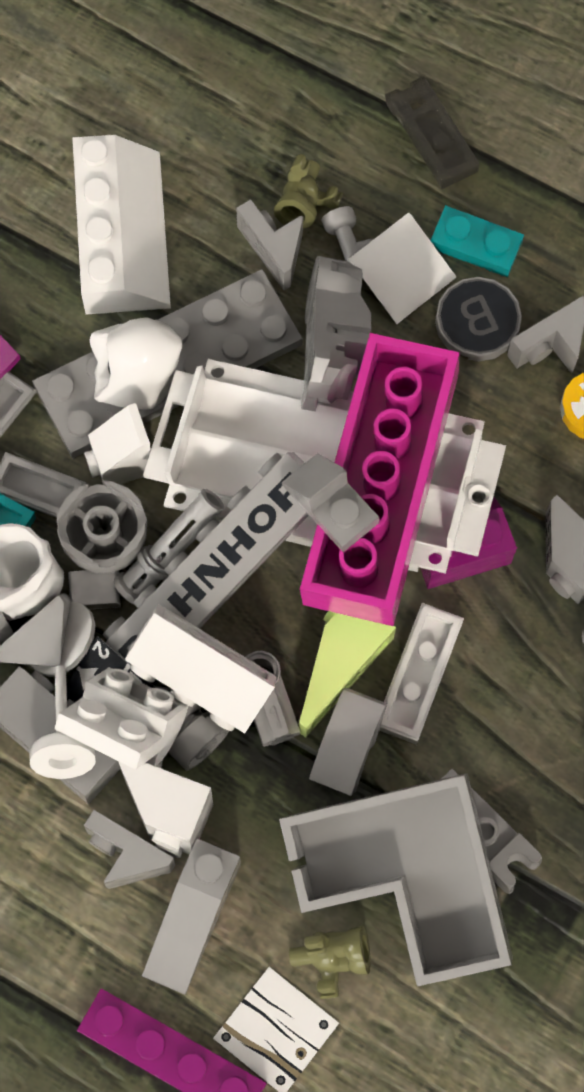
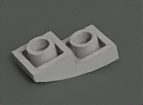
(348, 741)

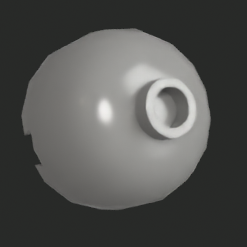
(102, 527)

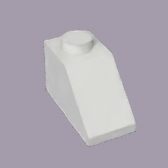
(119, 447)

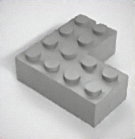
(425, 850)

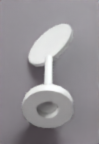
(56, 753)

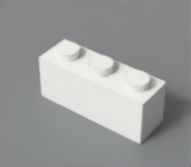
(200, 670)

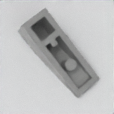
(191, 916)

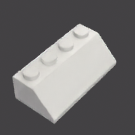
(120, 225)

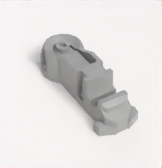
(335, 331)

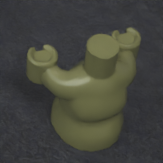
(303, 195)
(333, 954)

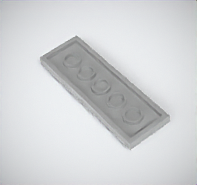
(233, 326)

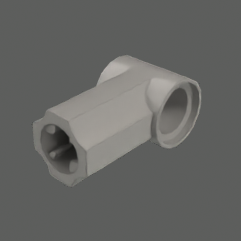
(276, 717)

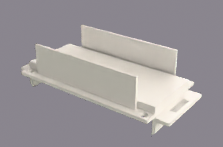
(251, 414)

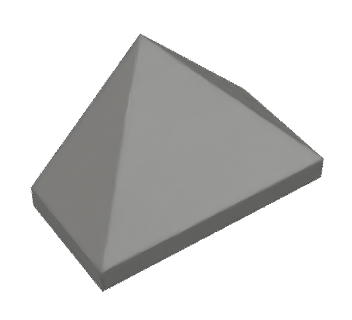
(41, 638)

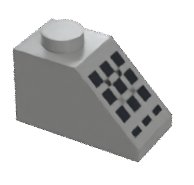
(565, 550)

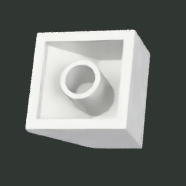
(169, 806)

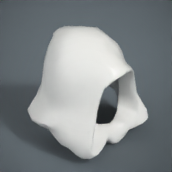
(140, 360)
(27, 572)

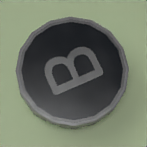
(478, 318)

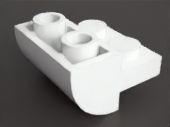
(124, 719)

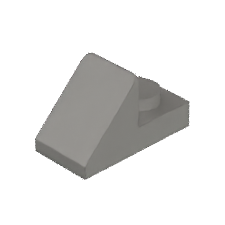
(274, 247)
(558, 331)
(330, 501)
(137, 858)

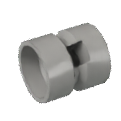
(196, 738)

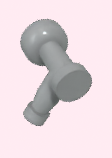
(340, 223)

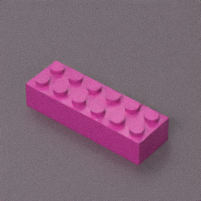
(389, 461)

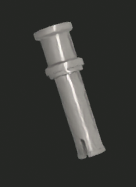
(155, 558)

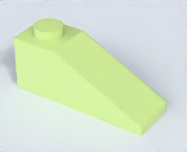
(343, 656)

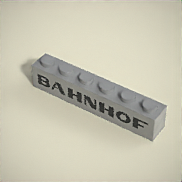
(224, 558)

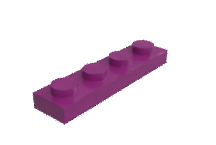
(162, 1049)

